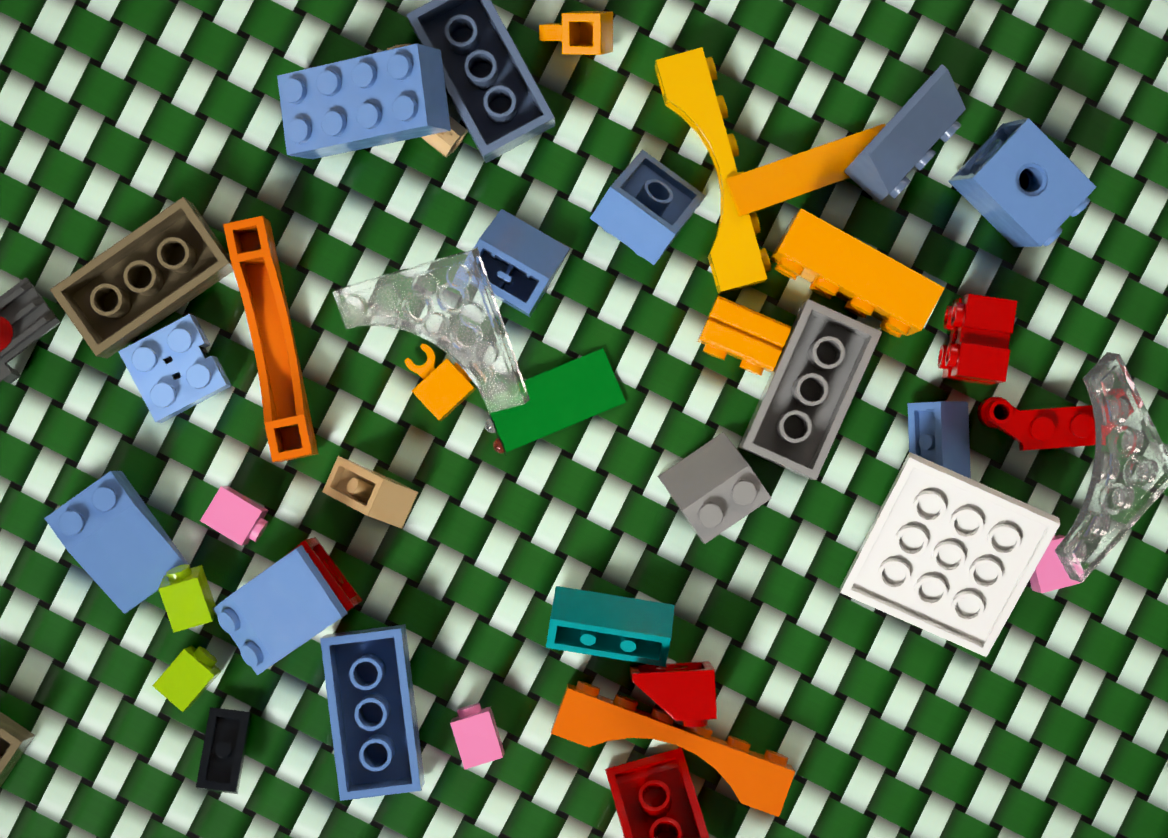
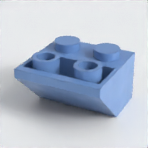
(519, 261)

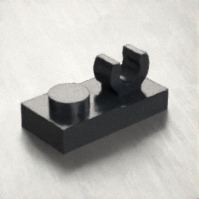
(223, 750)

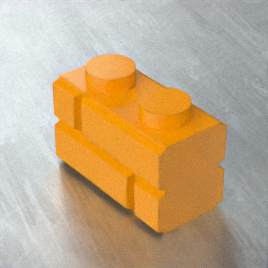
(744, 335)

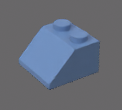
(647, 207)

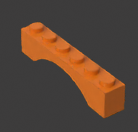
(273, 340)
(594, 719)

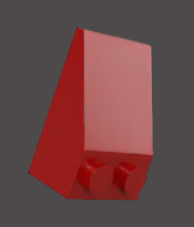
(656, 798)

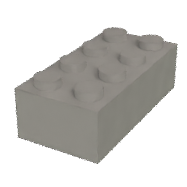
(810, 389)

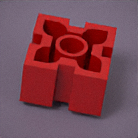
(977, 339)

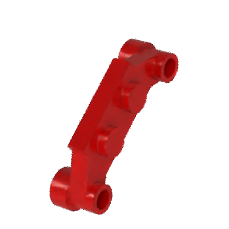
(1041, 427)

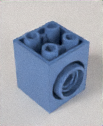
(1023, 184)

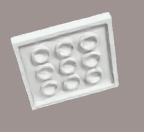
(949, 554)

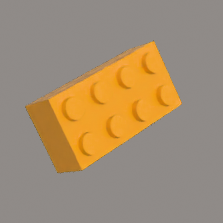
(857, 274)

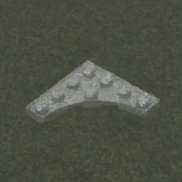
(453, 309)
(1126, 472)

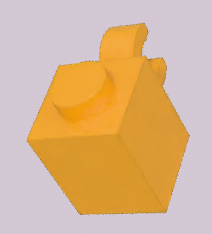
(581, 32)
(442, 386)

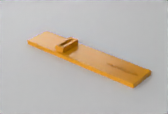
(797, 173)

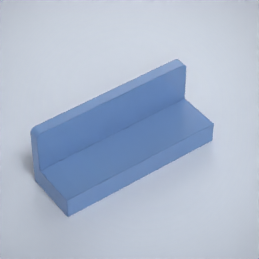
(941, 434)

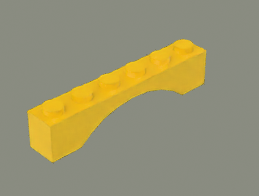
(689, 92)

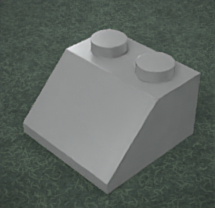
(714, 487)

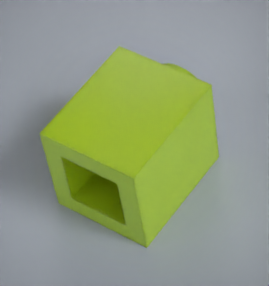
(187, 597)
(188, 677)

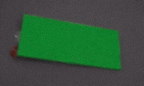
(557, 401)

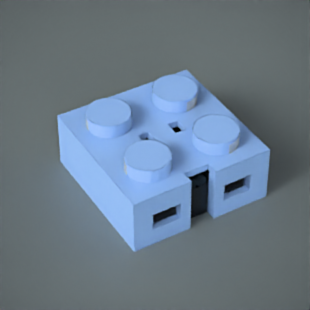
(177, 353)

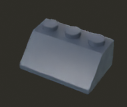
(909, 138)

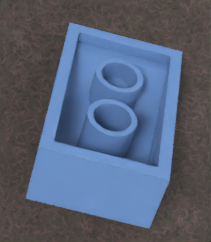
(116, 540)
(279, 610)

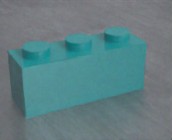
(610, 626)

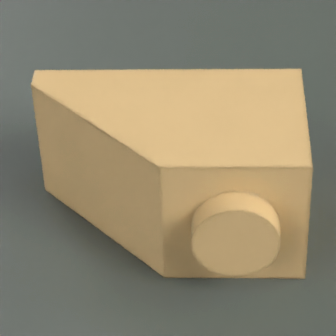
(370, 492)

